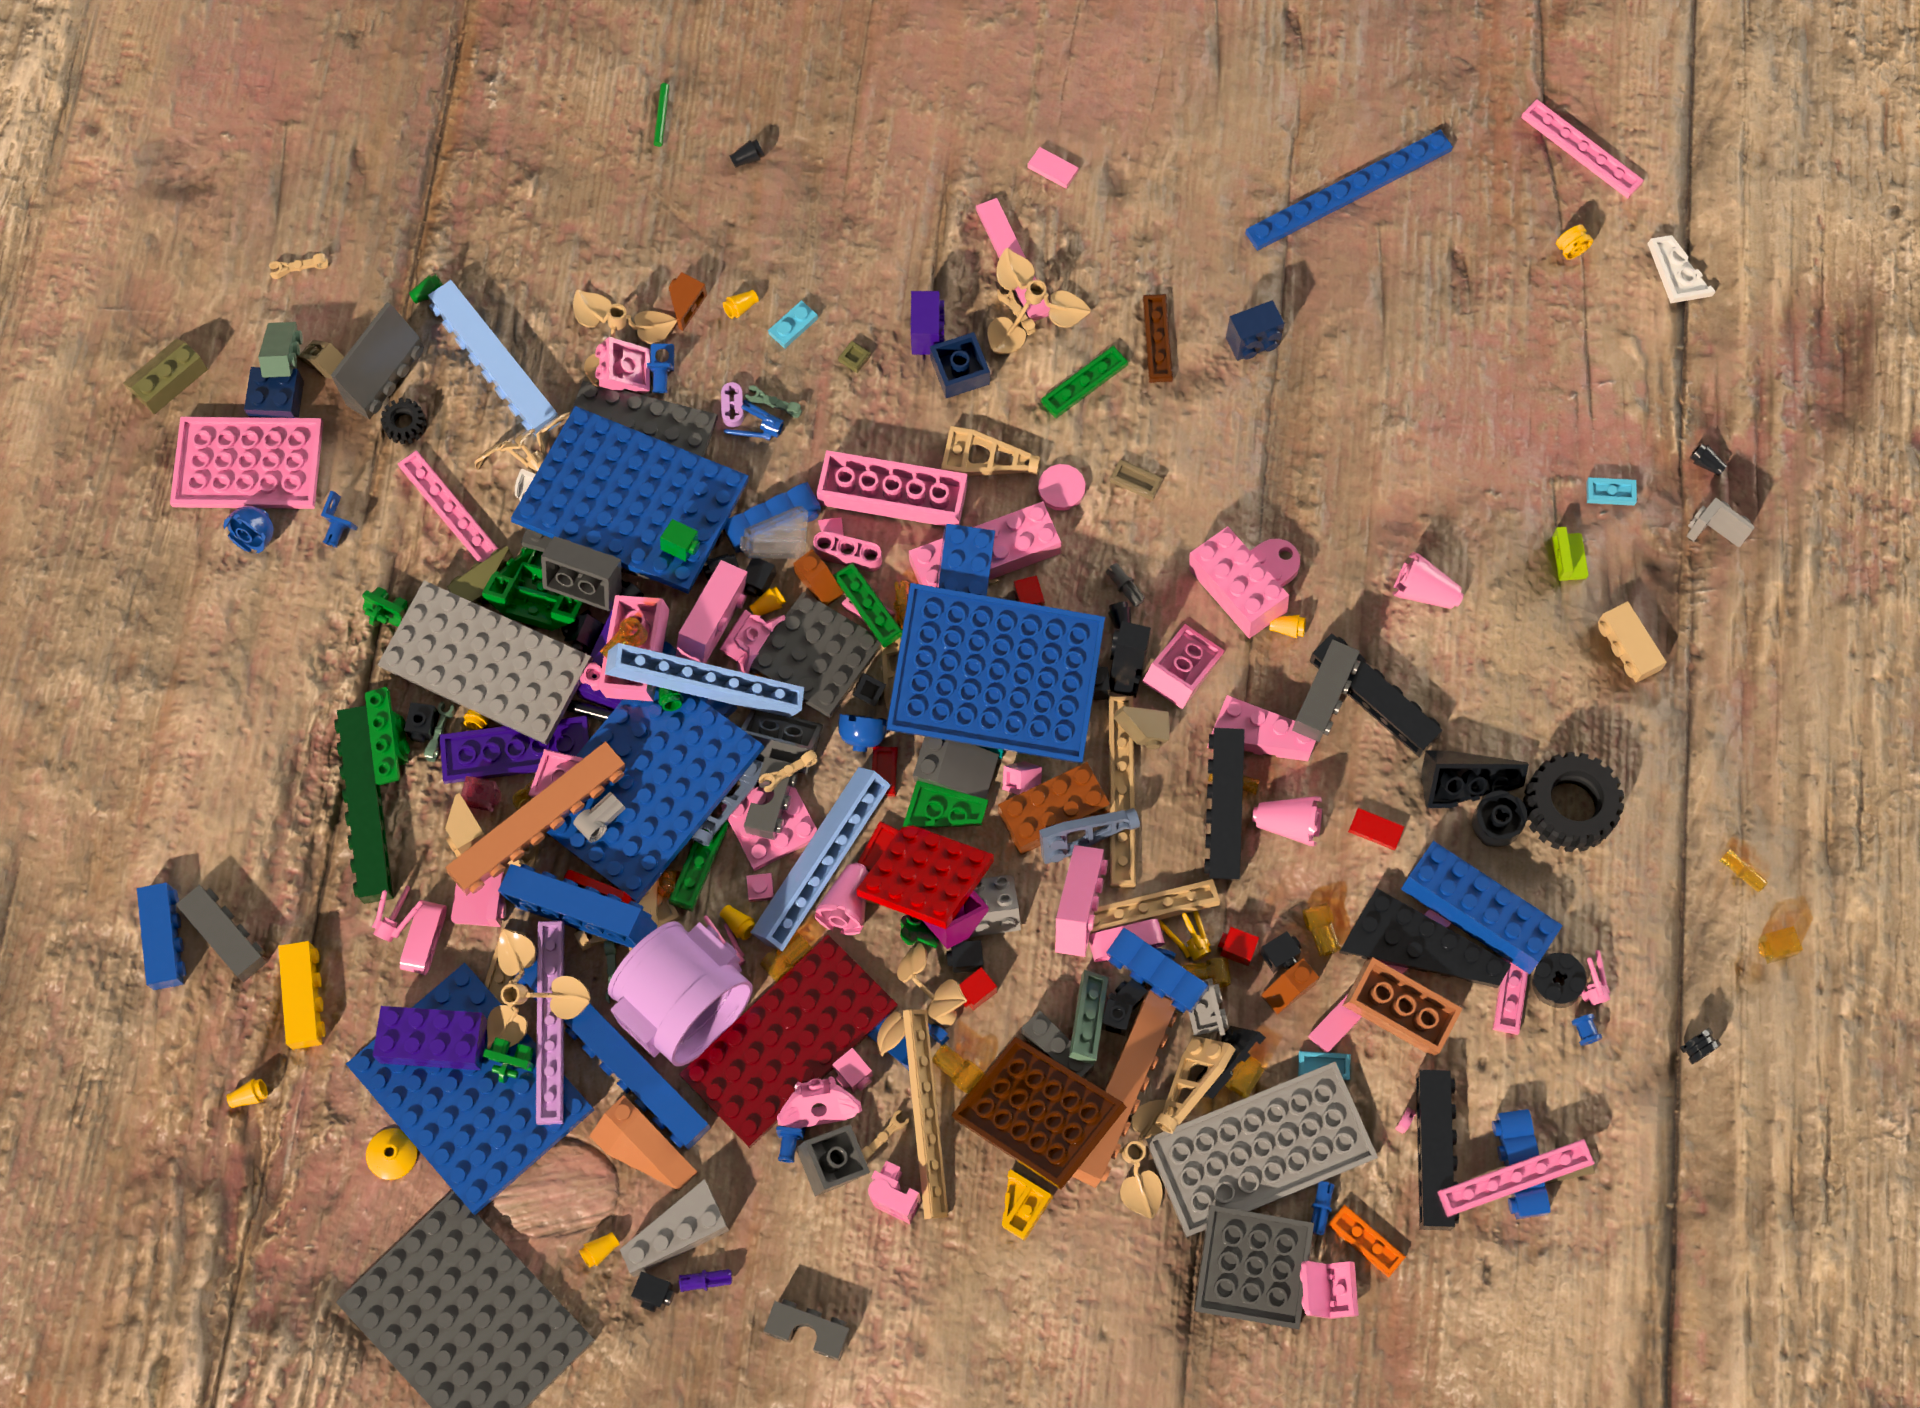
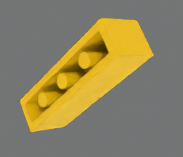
(300, 995)

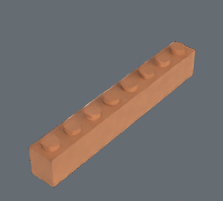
(536, 818)
(1129, 1079)

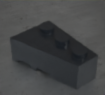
(1128, 658)

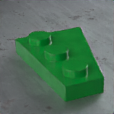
(941, 807)

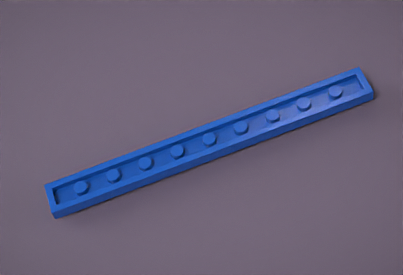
(1348, 190)

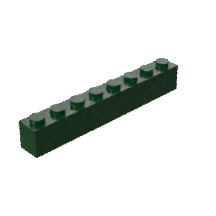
(364, 807)

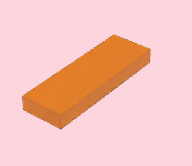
(1366, 1241)

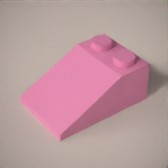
(1183, 666)

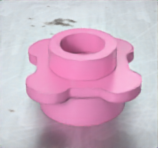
(590, 670)

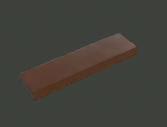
(1157, 338)

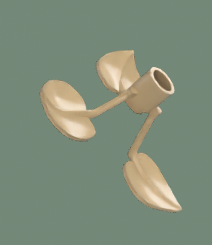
(1016, 271)
(592, 308)
(534, 459)
(567, 995)
(940, 1010)
(1144, 1191)

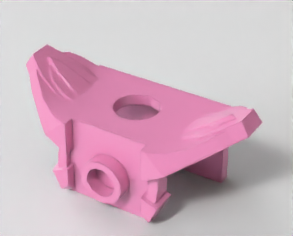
(748, 638)
(837, 1101)

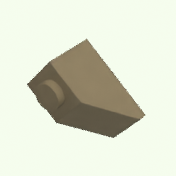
(321, 357)
(1144, 725)

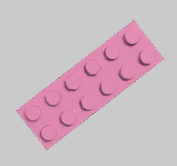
(892, 489)
(1018, 542)

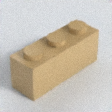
(1631, 642)

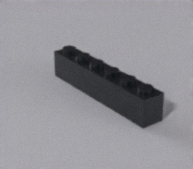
(1386, 703)
(1226, 804)
(1435, 1146)

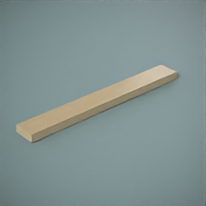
(1121, 796)
(925, 1114)

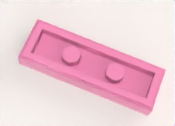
(1510, 1000)

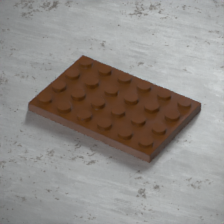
(1039, 1112)

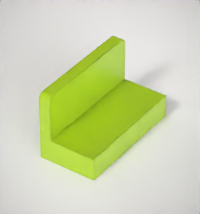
(1569, 555)

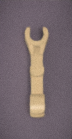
(318, 261)
(1027, 323)
(807, 759)
(894, 1126)

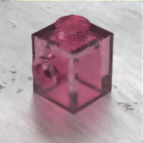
(481, 793)

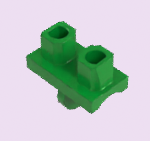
(381, 610)
(498, 1053)

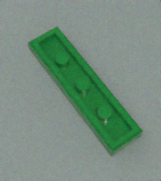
(1084, 382)
(868, 605)
(696, 871)

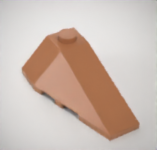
(634, 1141)

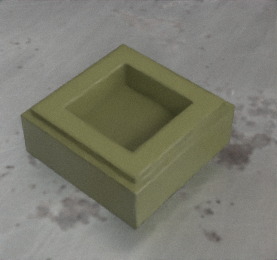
(854, 356)

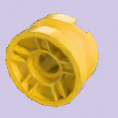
(1574, 242)

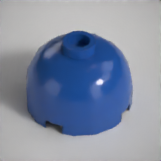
(249, 528)
(861, 731)

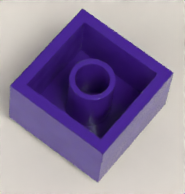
(926, 321)

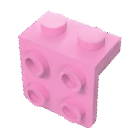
(482, 907)
(1329, 1289)

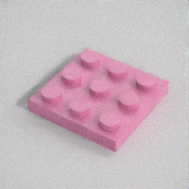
(796, 831)

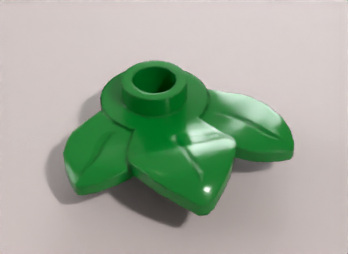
(915, 929)

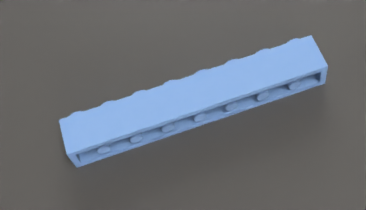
(492, 357)
(704, 680)
(820, 858)

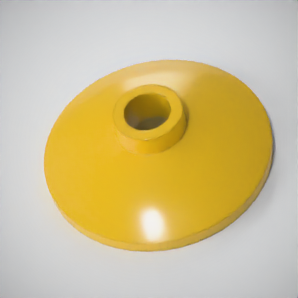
(399, 1163)

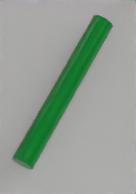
(661, 114)

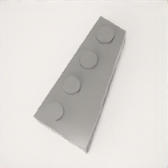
(676, 1231)

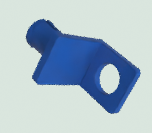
(661, 368)
(337, 524)
(788, 1142)

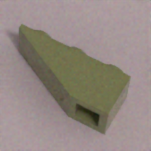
(473, 582)

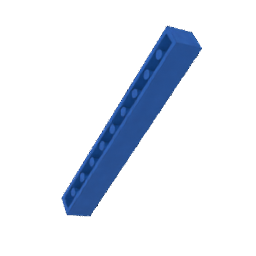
(632, 1071)

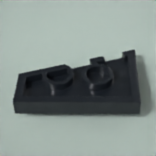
(1242, 1041)

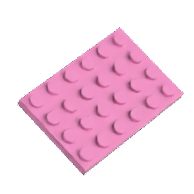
(247, 462)

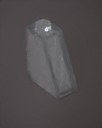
(778, 536)

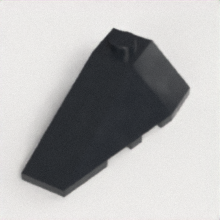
(1460, 776)

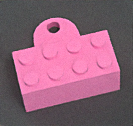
(1246, 580)

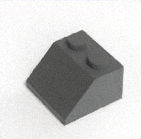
(832, 1160)

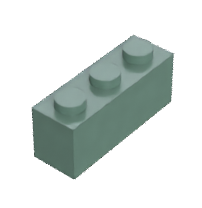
(280, 349)

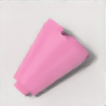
(1426, 584)
(1290, 818)
(841, 905)

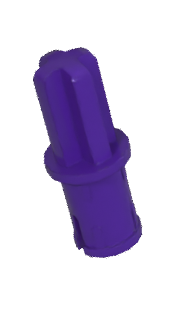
(705, 1280)

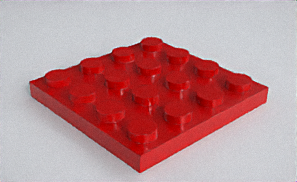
(925, 875)

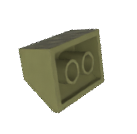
(166, 375)

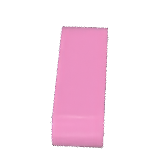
(839, 543)
(1146, 930)
(423, 938)

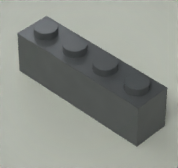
(1326, 690)
(221, 933)

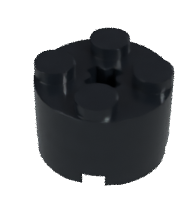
(1505, 807)
(1565, 967)

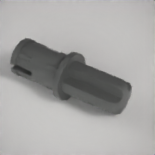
(1125, 584)

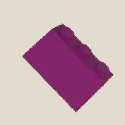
(963, 923)

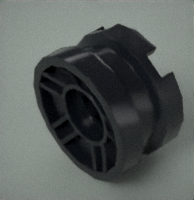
(1700, 1046)

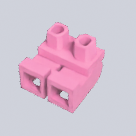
(886, 1194)

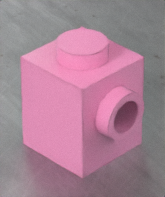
(852, 1071)

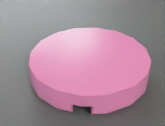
(1061, 487)

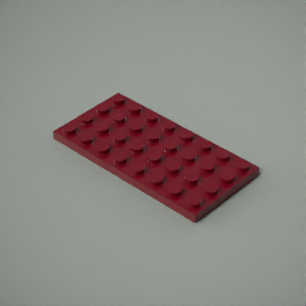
(788, 1039)

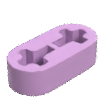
(727, 405)

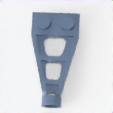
(747, 784)
(1054, 838)

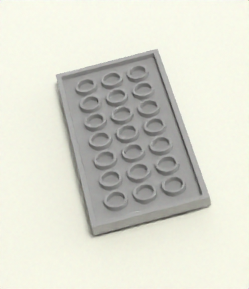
(485, 662)
(1262, 1147)

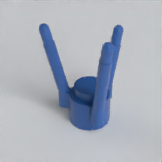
(770, 424)

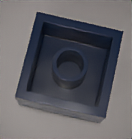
(1255, 330)
(960, 365)
(273, 395)

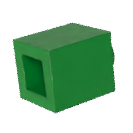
(679, 540)

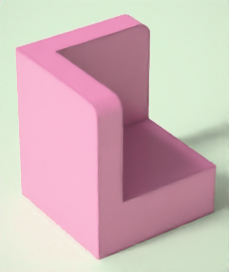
(1021, 777)

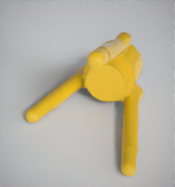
(1198, 945)

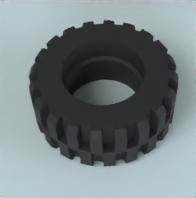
(1593, 779)

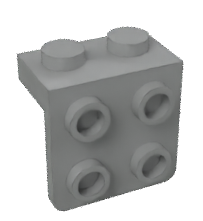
(1723, 520)
(1003, 912)
(1207, 1015)

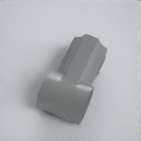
(594, 822)

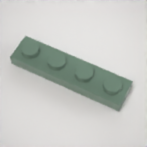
(1088, 1017)

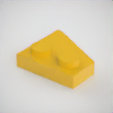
(1023, 1205)

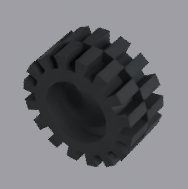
(398, 410)

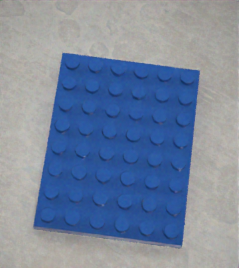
(622, 490)
(995, 673)
(671, 783)
(464, 1119)

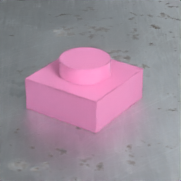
(760, 887)

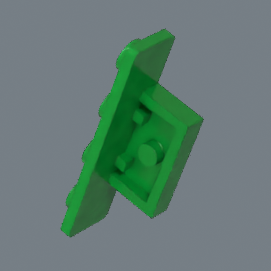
(386, 736)

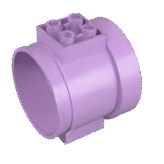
(679, 991)

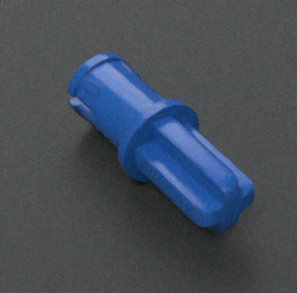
(1322, 1207)

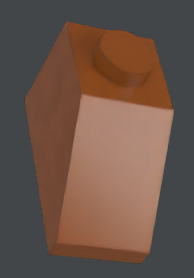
(686, 298)
(817, 578)
(1290, 986)

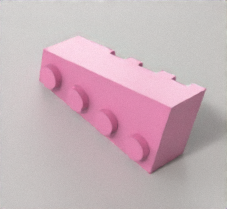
(1264, 730)
(1079, 900)

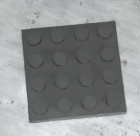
(817, 652)
(1253, 1267)

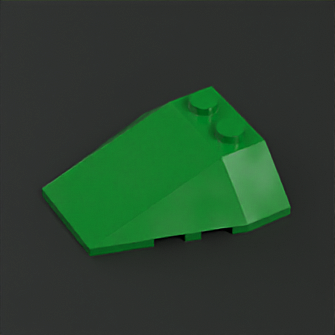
(520, 594)

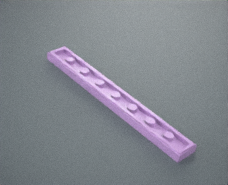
(549, 1027)

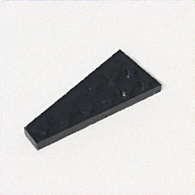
(1414, 941)

